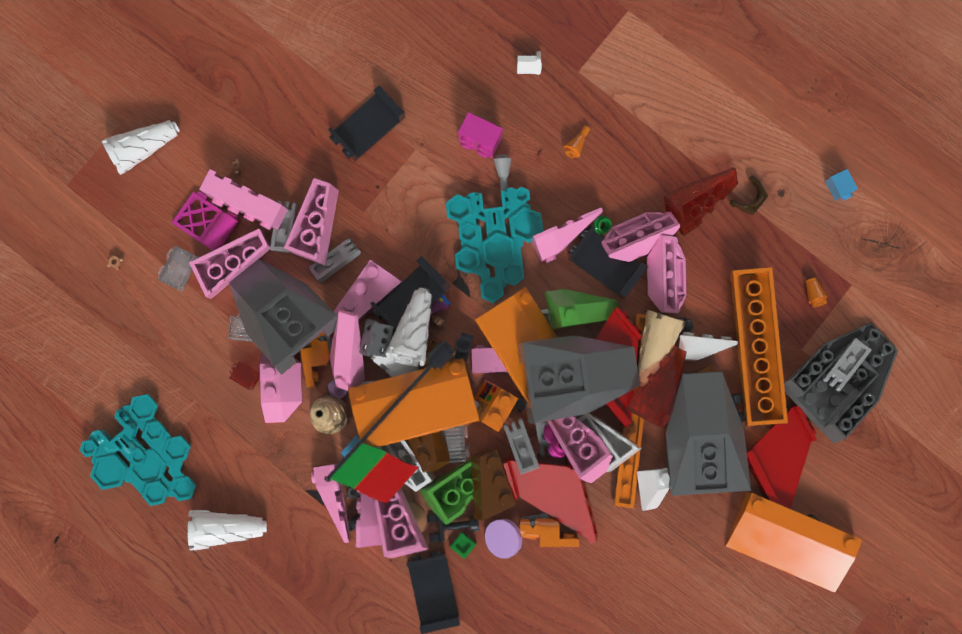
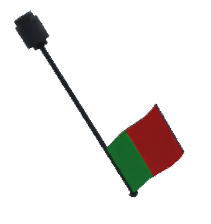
(373, 469)

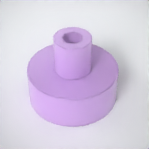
(335, 391)

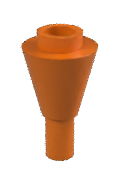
(574, 147)

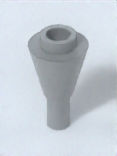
(502, 166)

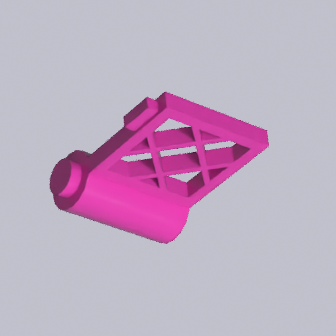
(219, 227)

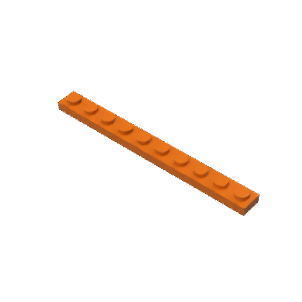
(627, 471)

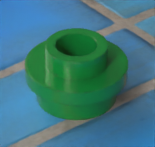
(606, 226)

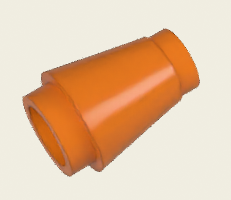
(815, 293)

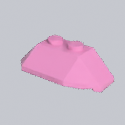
(638, 235)
(667, 275)
(279, 392)

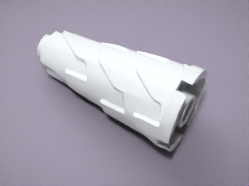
(136, 145)
(411, 334)
(215, 528)

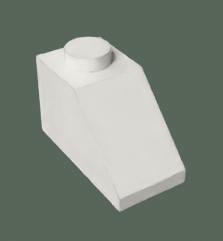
(653, 487)

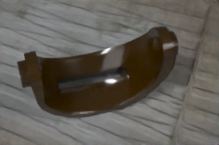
(761, 197)

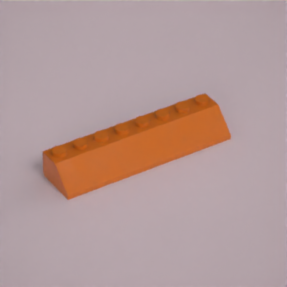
(758, 346)

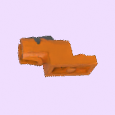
(315, 356)
(546, 530)

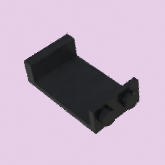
(367, 125)
(613, 273)
(395, 304)
(433, 592)

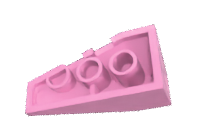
(554, 240)
(344, 355)
(583, 448)
(333, 498)
(367, 524)

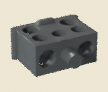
(375, 338)

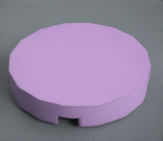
(503, 538)

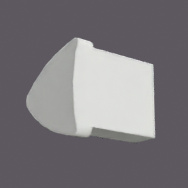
(529, 64)

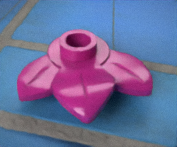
(554, 448)

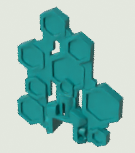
(498, 248)
(146, 465)

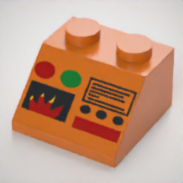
(494, 405)

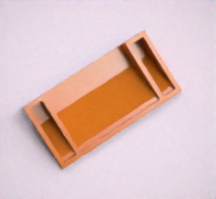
(514, 322)
(435, 404)
(792, 542)

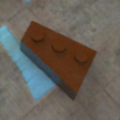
(430, 451)
(491, 485)

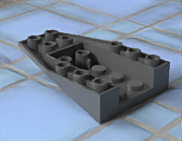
(280, 312)
(575, 375)
(842, 411)
(705, 438)

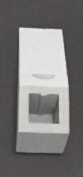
(702, 346)

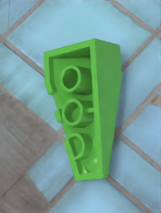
(577, 309)
(450, 492)

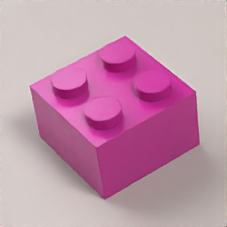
(480, 136)

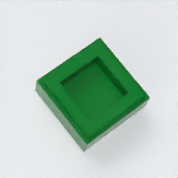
(463, 545)

